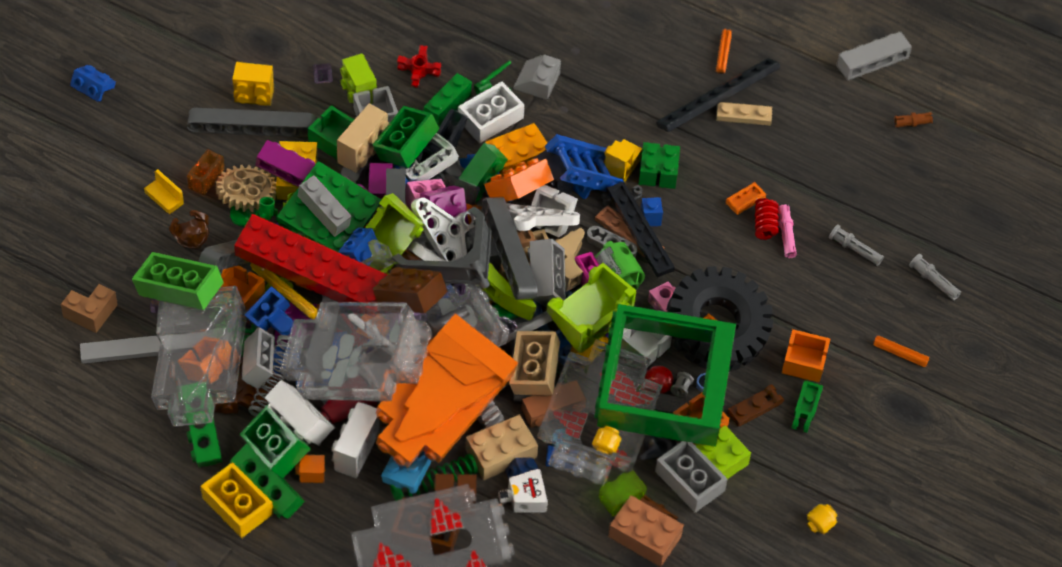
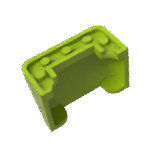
(395, 226)
(589, 310)

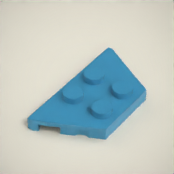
(407, 477)

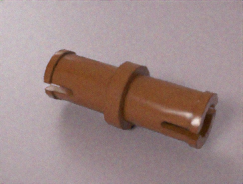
(913, 119)

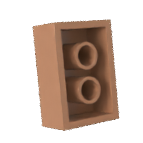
(645, 531)

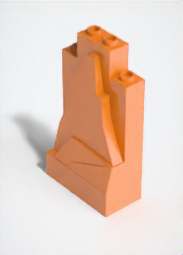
(455, 387)

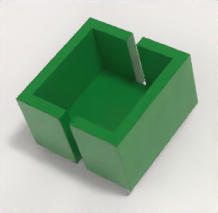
(328, 130)
(659, 160)

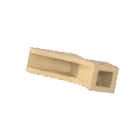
(572, 244)

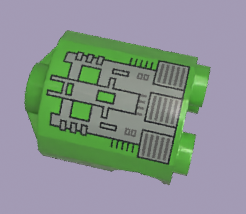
(622, 262)

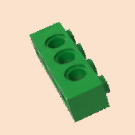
(209, 455)
(289, 500)

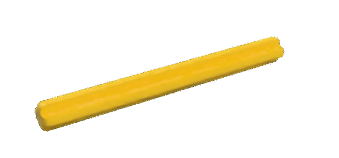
(288, 292)

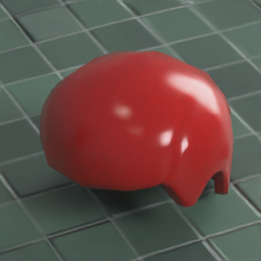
(662, 376)

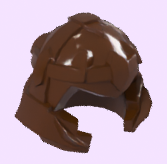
(191, 233)

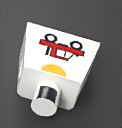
(526, 493)

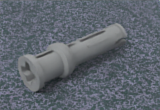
(848, 240)
(928, 272)

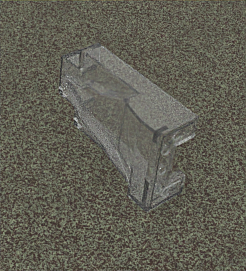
(198, 357)

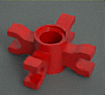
(419, 66)

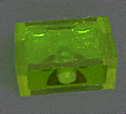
(616, 493)

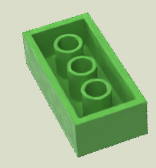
(177, 280)

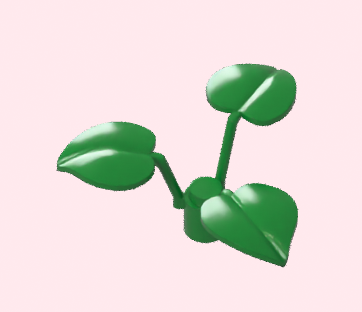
(265, 211)

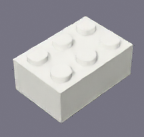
(492, 112)
(298, 413)
(356, 440)

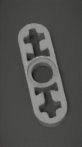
(597, 240)

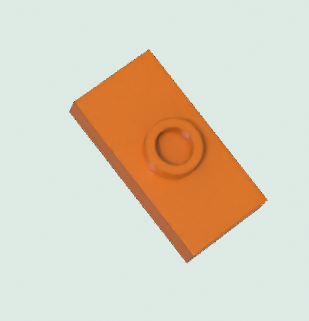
(745, 198)

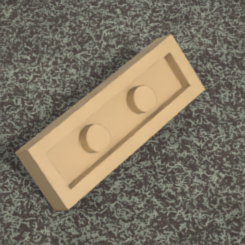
(744, 113)

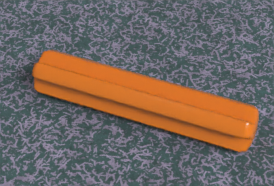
(723, 51)
(901, 351)

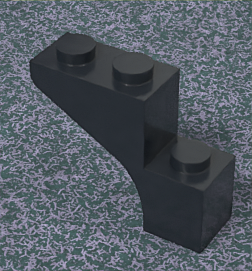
(450, 130)

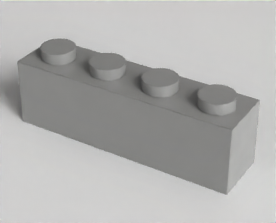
(874, 55)

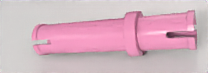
(787, 232)

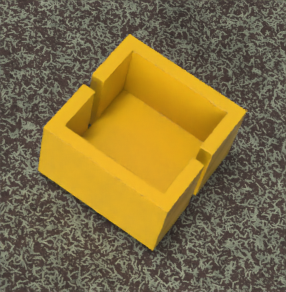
(253, 83)

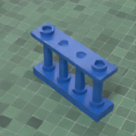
(585, 152)

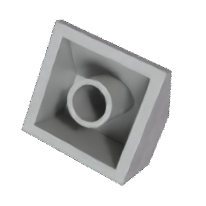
(539, 76)

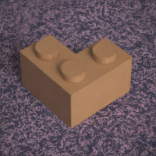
(90, 311)

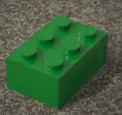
(405, 137)
(274, 442)

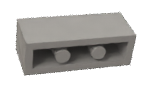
(324, 205)
(258, 358)

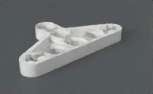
(529, 216)
(442, 226)

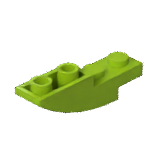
(502, 294)

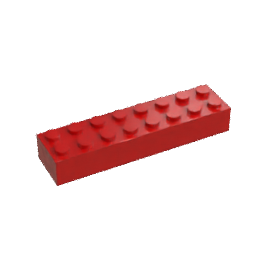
(306, 262)

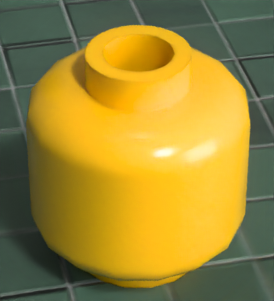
(607, 440)
(821, 518)

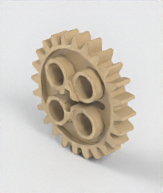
(245, 187)

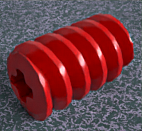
(766, 218)

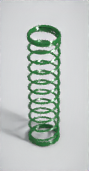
(470, 469)

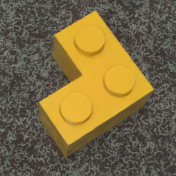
(622, 158)

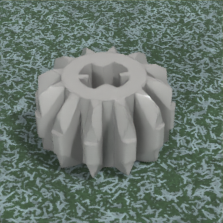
(490, 416)

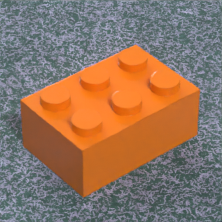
(519, 181)

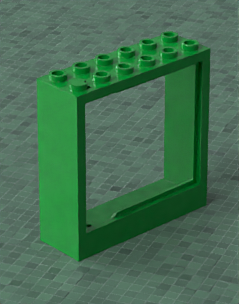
(660, 424)

